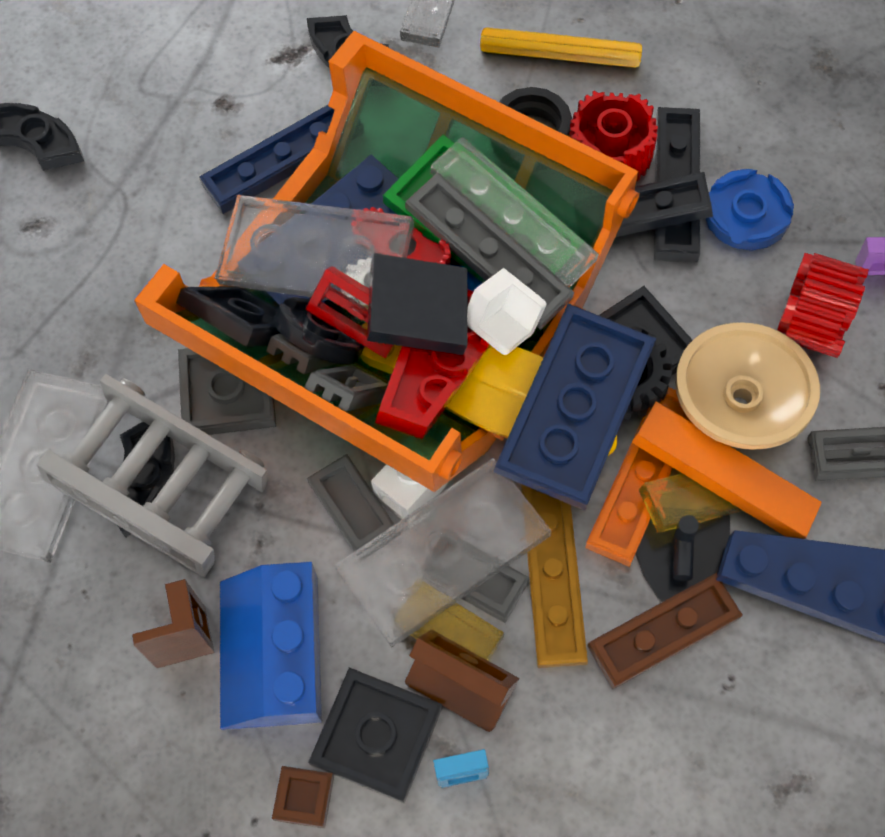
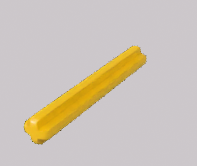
(561, 47)

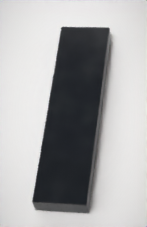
(676, 157)

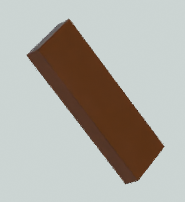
(664, 631)

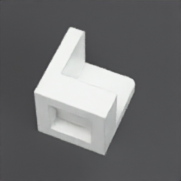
(504, 311)

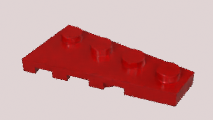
(426, 383)

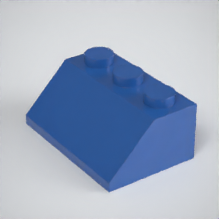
(270, 647)

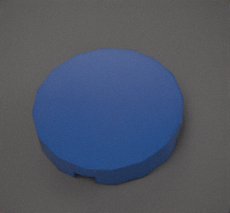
(749, 209)

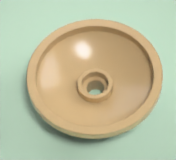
(749, 365)

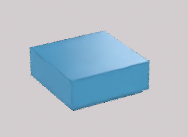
(461, 768)

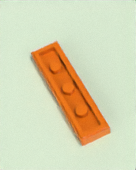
(727, 472)
(624, 514)

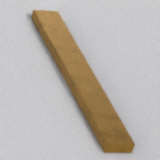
(556, 587)

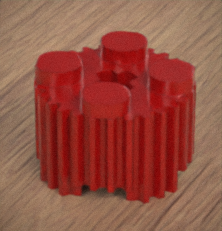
(617, 128)
(825, 303)

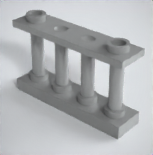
(151, 520)

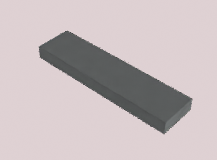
(483, 243)

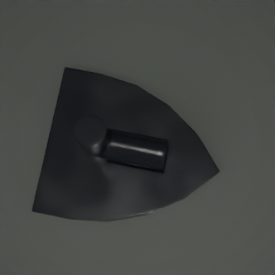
(683, 554)

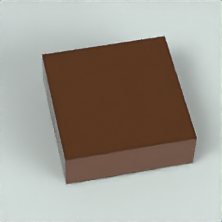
(303, 797)

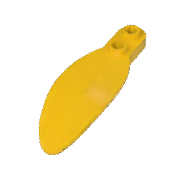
(491, 392)

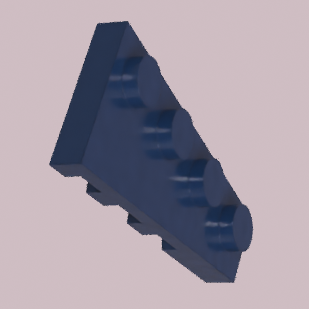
(811, 576)

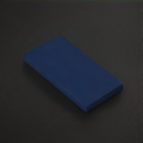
(575, 406)

